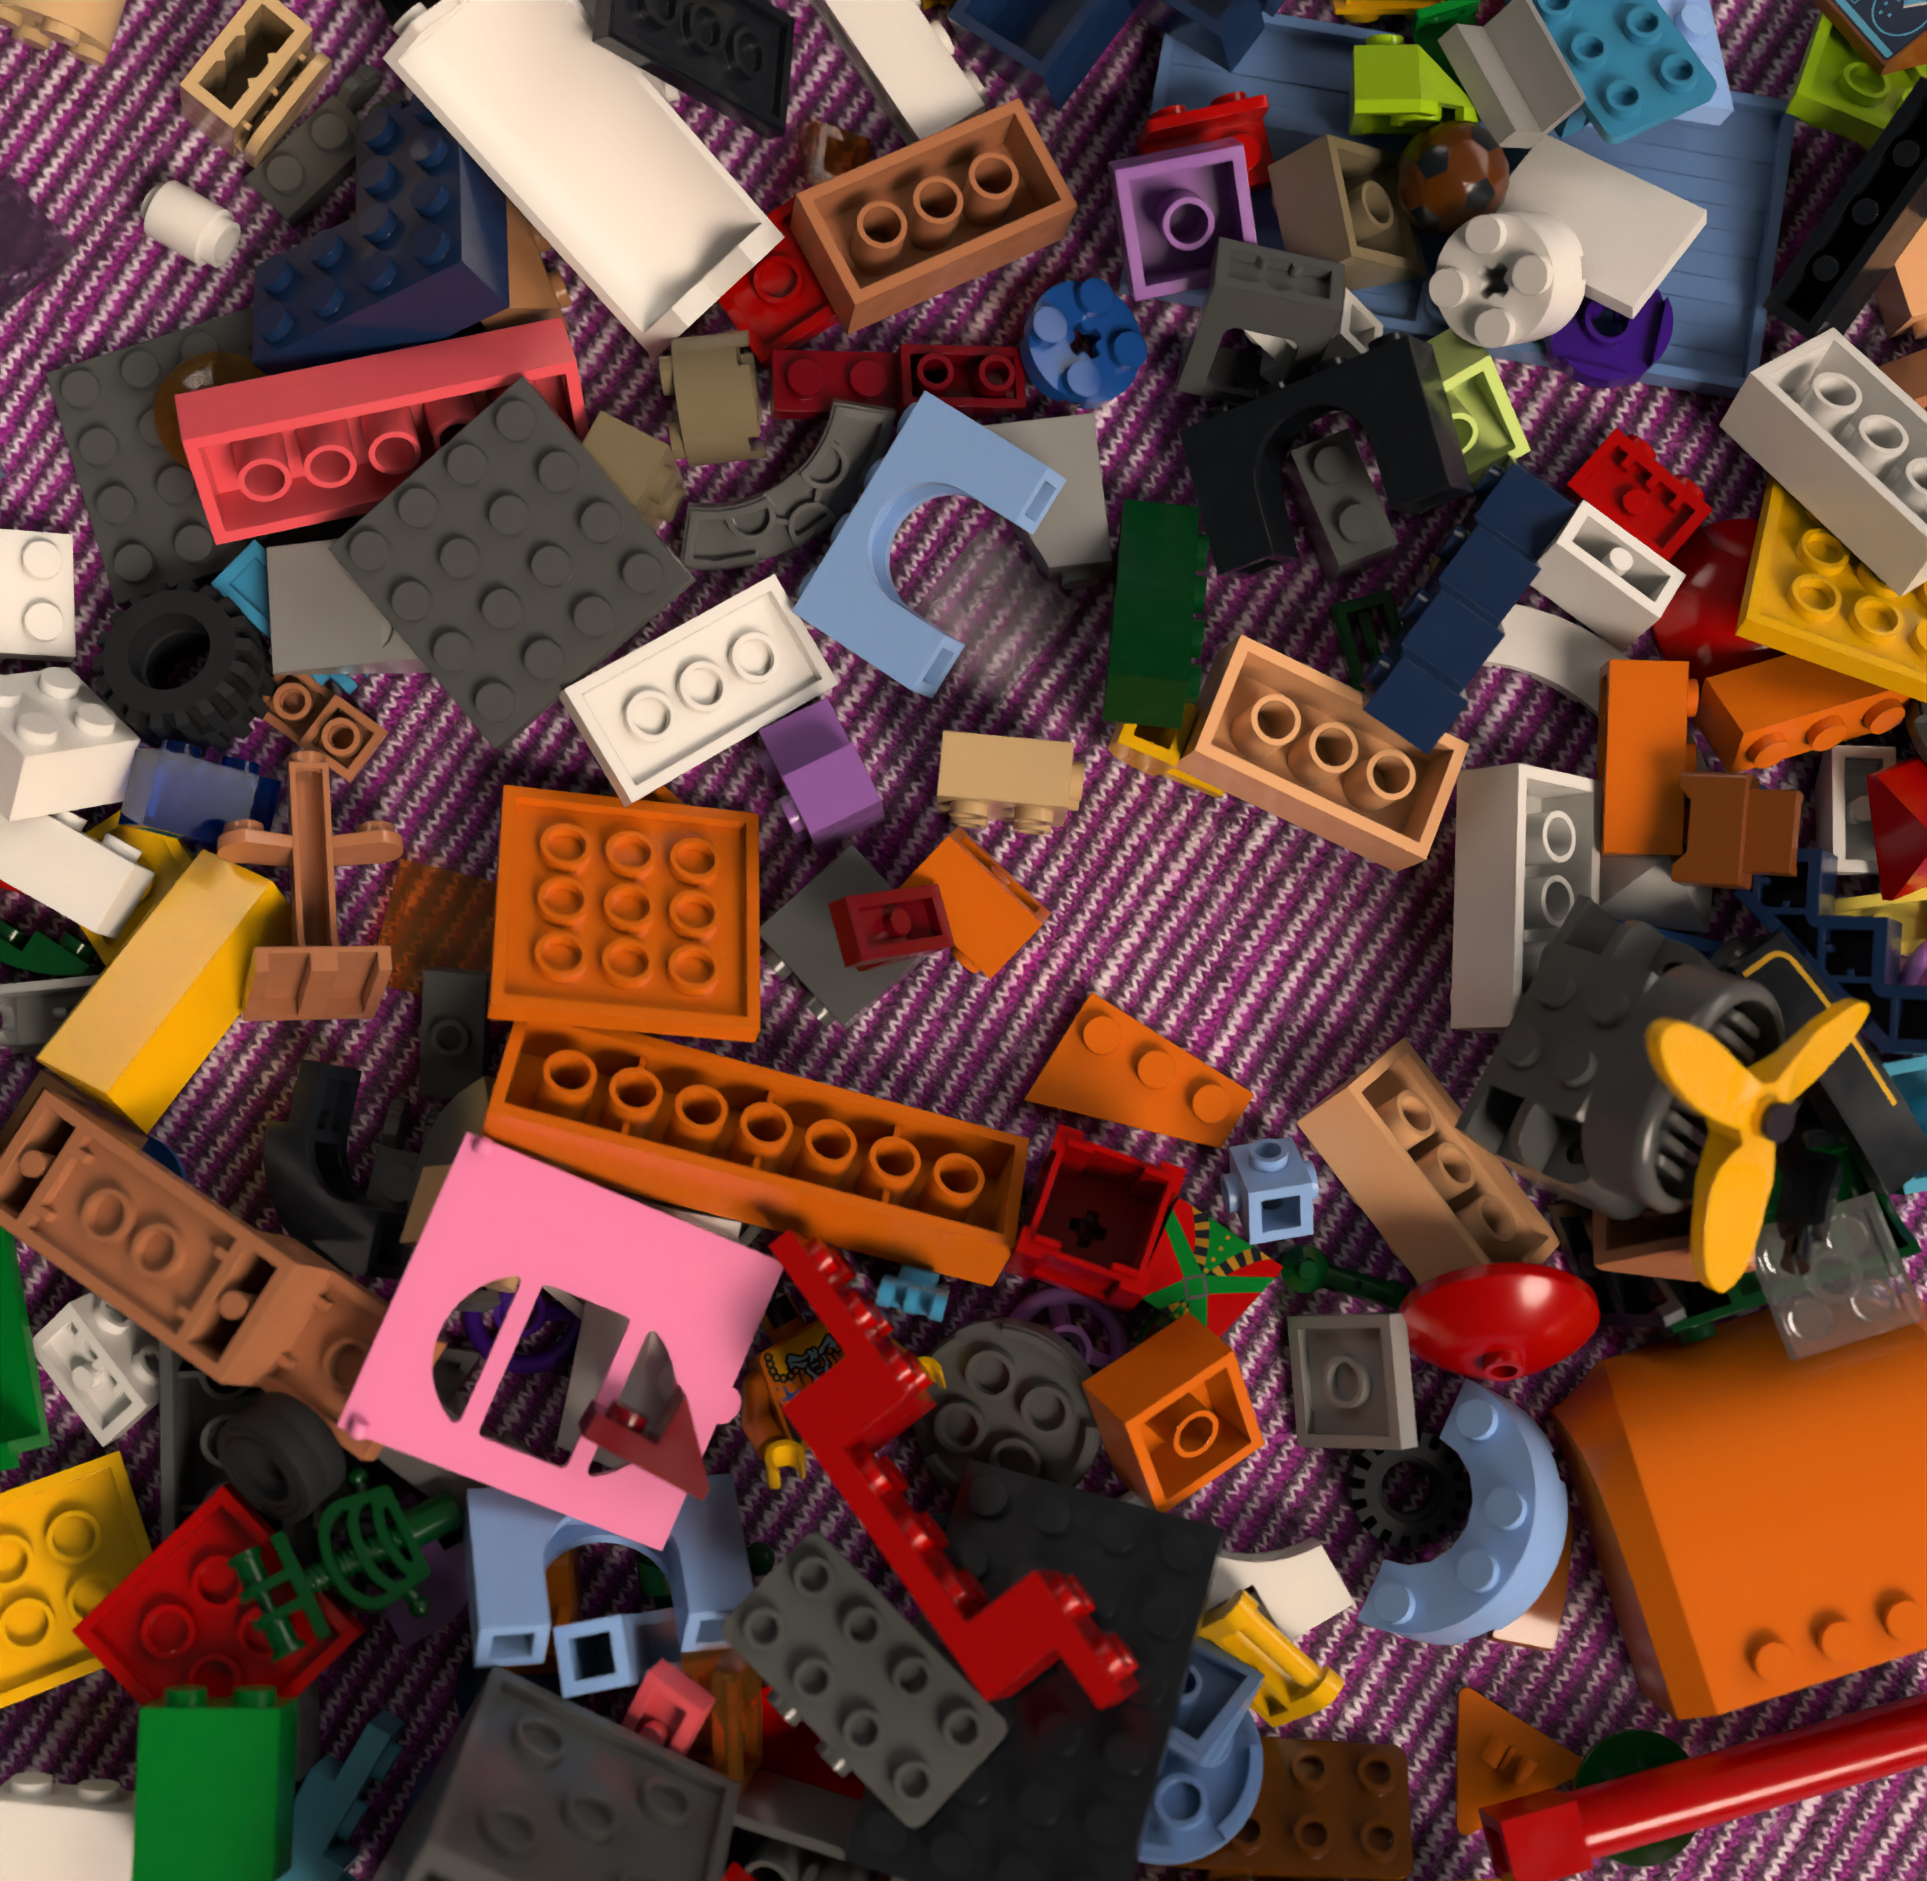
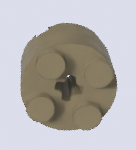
(714, 398)

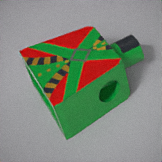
(1202, 1272)

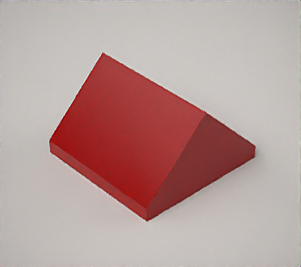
(1900, 826)

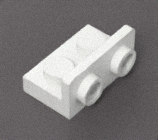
(101, 1365)

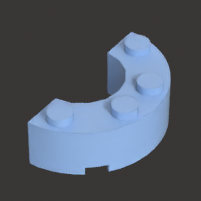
(1509, 1538)

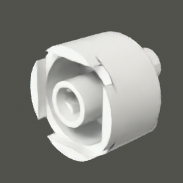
(1509, 278)

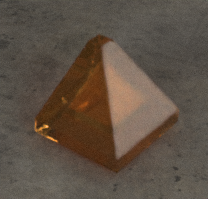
(830, 151)

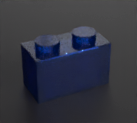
(193, 798)

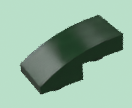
(46, 953)

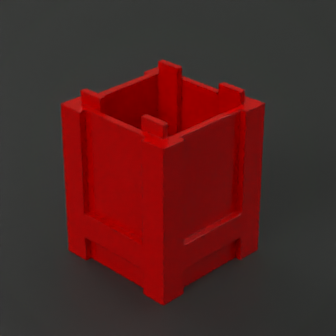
(1116, 1189)

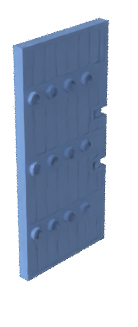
(1727, 169)

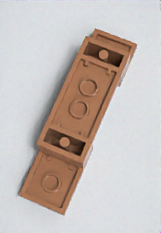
(180, 1263)

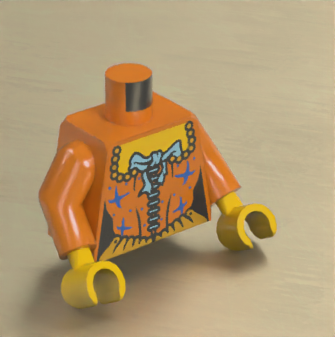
(780, 1373)

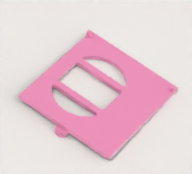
(550, 1228)

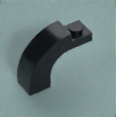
(313, 1182)

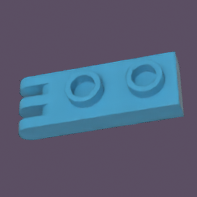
(914, 1292)

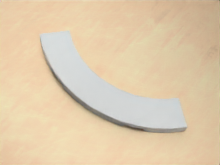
(1558, 656)

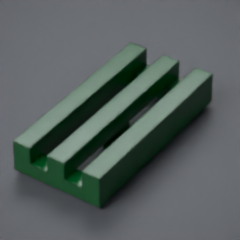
(1344, 636)

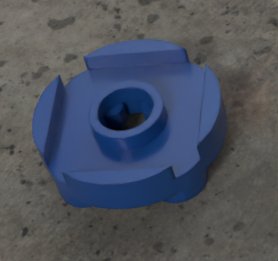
(1104, 320)

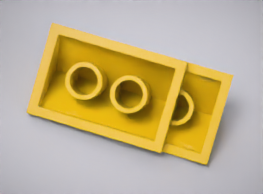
(169, 991)

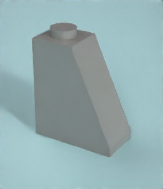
(1074, 534)

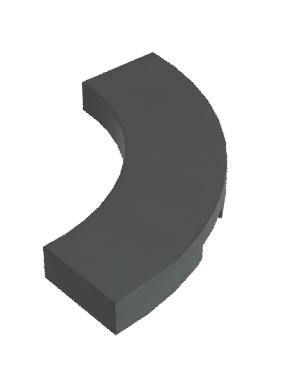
(797, 506)

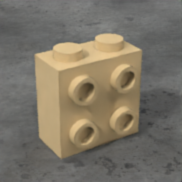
(1007, 781)

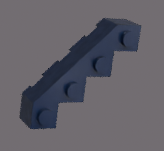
(1460, 610)
(1850, 953)

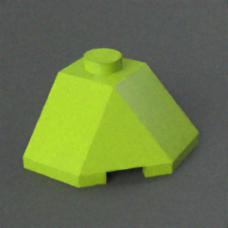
(1401, 89)

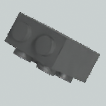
(804, 942)

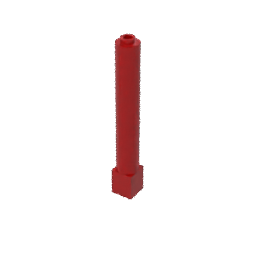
(1561, 1833)

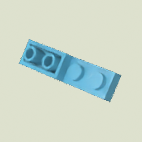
(332, 1805)

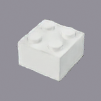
(59, 746)

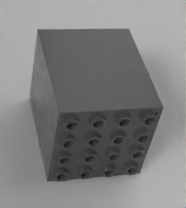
(560, 1797)

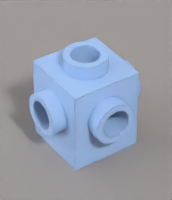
(1270, 1190)

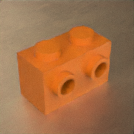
(983, 903)

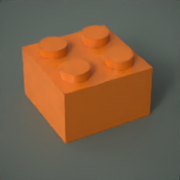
(1173, 1413)

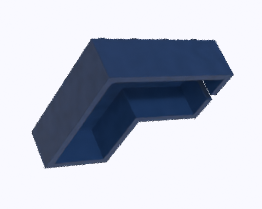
(1056, 42)
(401, 272)

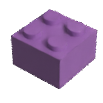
(1175, 210)

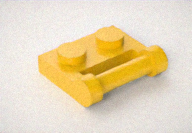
(1292, 1680)

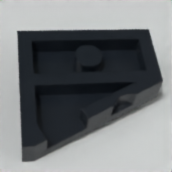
(1621, 1296)

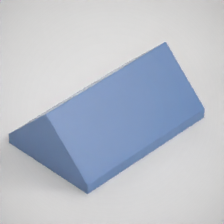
(1213, 1703)

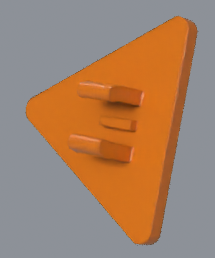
(1501, 1758)

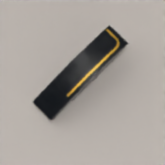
(1855, 1092)

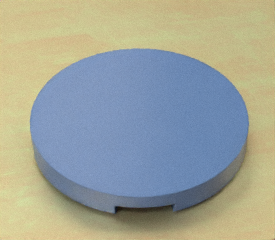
(1204, 1806)

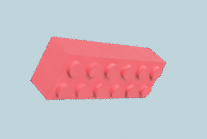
(352, 430)

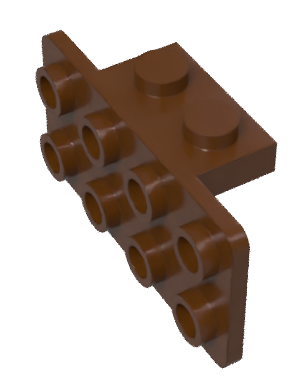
(1322, 1816)

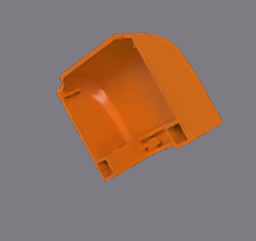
(1755, 1508)

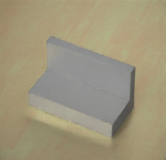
(1513, 74)

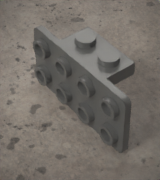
(863, 1681)

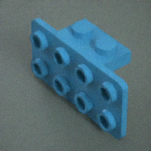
(1627, 63)

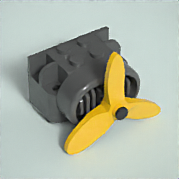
(1651, 1084)

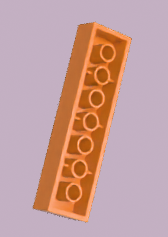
(761, 1147)

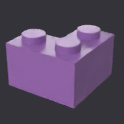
(823, 774)

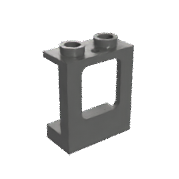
(1263, 294)

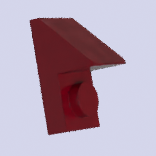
(890, 926)
(665, 1451)

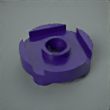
(1614, 359)

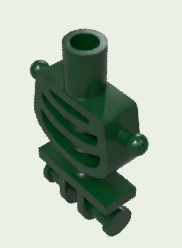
(409, 1531)

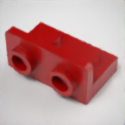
(1225, 117)
(1640, 493)

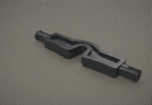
(1807, 1189)

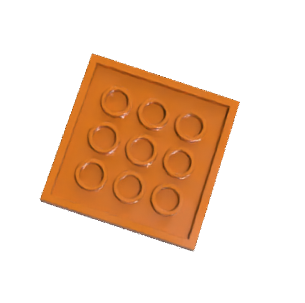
(626, 916)

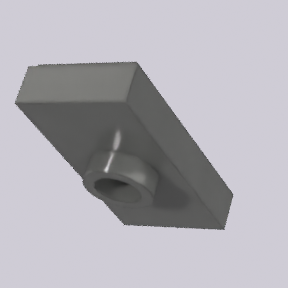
(453, 1030)

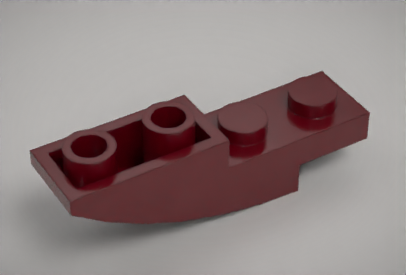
(968, 378)

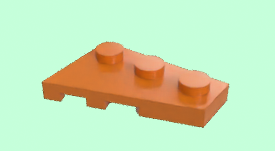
(1136, 1078)

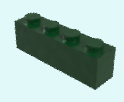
(1153, 615)

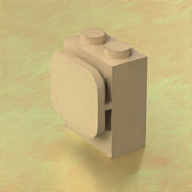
(254, 80)

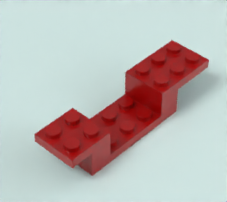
(859, 1411)

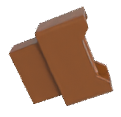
(1737, 830)

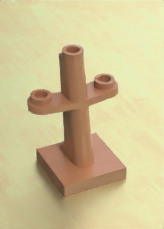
(317, 974)

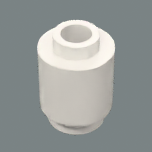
(190, 224)

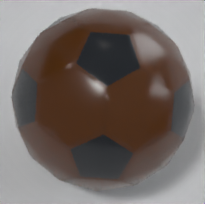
(1450, 176)

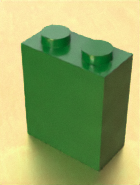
(215, 1786)

